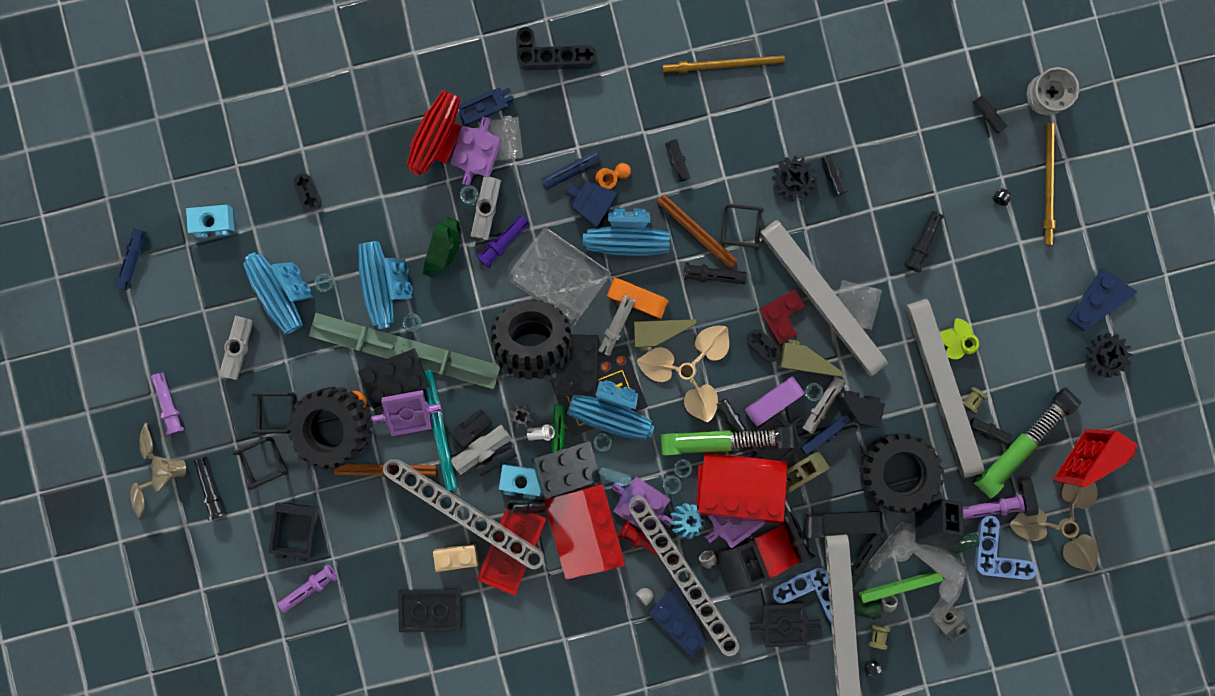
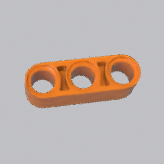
(645, 300)

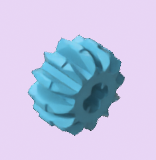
(685, 529)

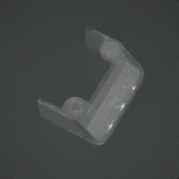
(902, 545)

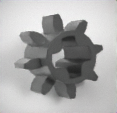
(523, 410)

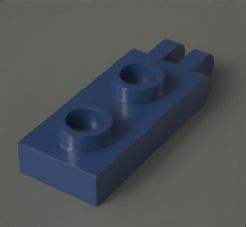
(485, 105)
(827, 434)

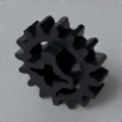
(799, 184)
(1113, 347)

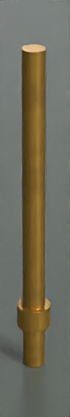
(683, 67)
(1049, 223)

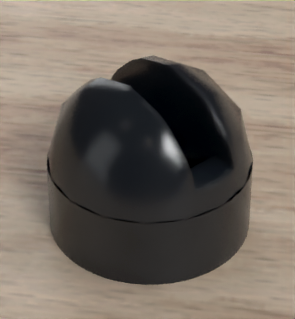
(1002, 197)
(872, 667)

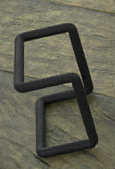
(755, 245)
(271, 431)
(240, 452)

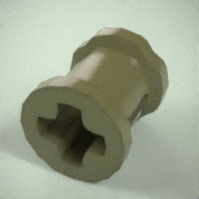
(974, 400)
(879, 637)

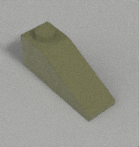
(653, 333)
(804, 359)
(805, 471)

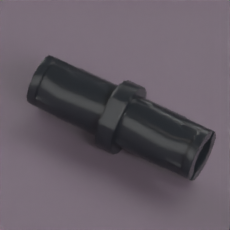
(990, 114)
(677, 160)
(834, 174)
(732, 418)
(990, 431)
(496, 461)
(525, 506)

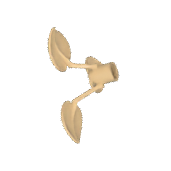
(658, 366)

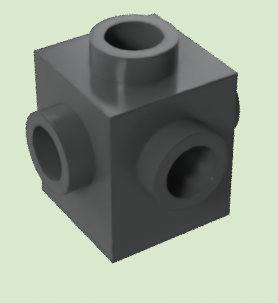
(953, 624)

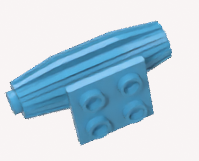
(627, 235)
(382, 282)
(277, 290)
(612, 411)

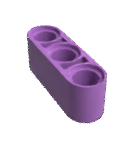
(774, 401)

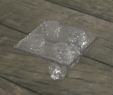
(509, 131)
(860, 302)

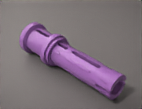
(169, 413)
(1001, 506)
(315, 583)

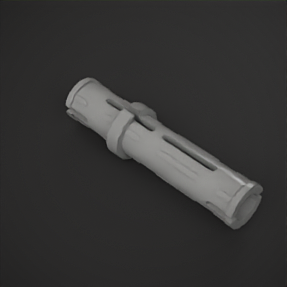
(613, 333)
(835, 386)

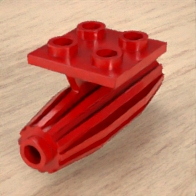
(435, 135)

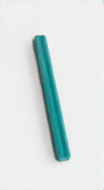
(440, 435)

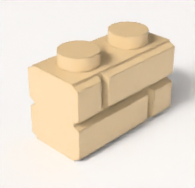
(456, 557)

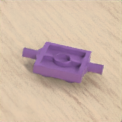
(476, 151)
(406, 413)
(655, 498)
(732, 529)

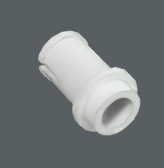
(545, 432)

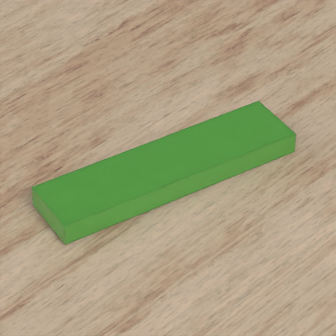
(899, 586)

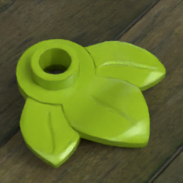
(956, 339)

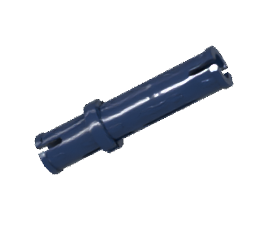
(592, 159)
(130, 259)

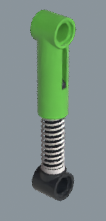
(725, 440)
(994, 478)

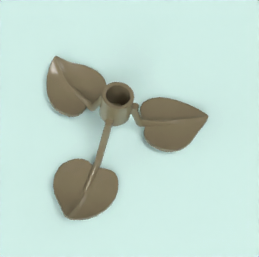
(160, 472)
(1079, 552)

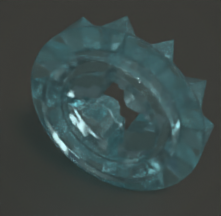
(615, 476)

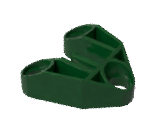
(442, 247)

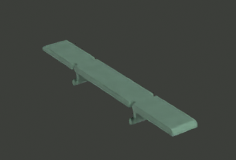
(389, 345)

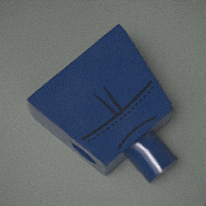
(591, 201)

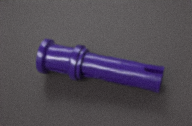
(496, 247)

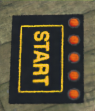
(614, 369)

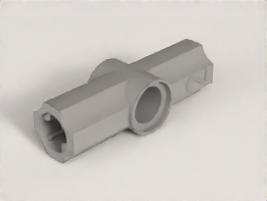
(488, 195)
(233, 361)
(481, 449)

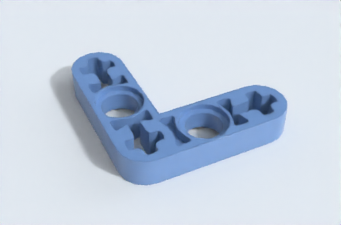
(996, 562)
(811, 585)

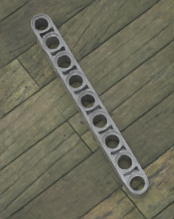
(823, 298)
(944, 388)
(453, 512)
(688, 584)
(842, 615)

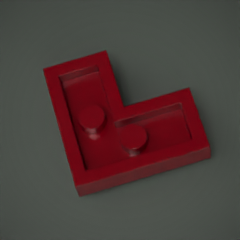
(777, 315)

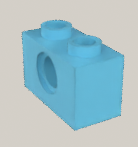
(198, 218)
(508, 481)

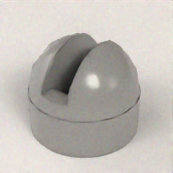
(710, 555)
(645, 596)
(892, 603)

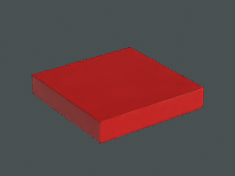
(776, 550)

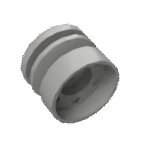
(1060, 83)

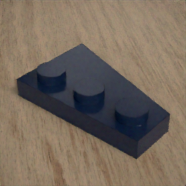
(1100, 299)
(677, 619)

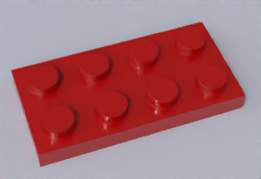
(500, 568)

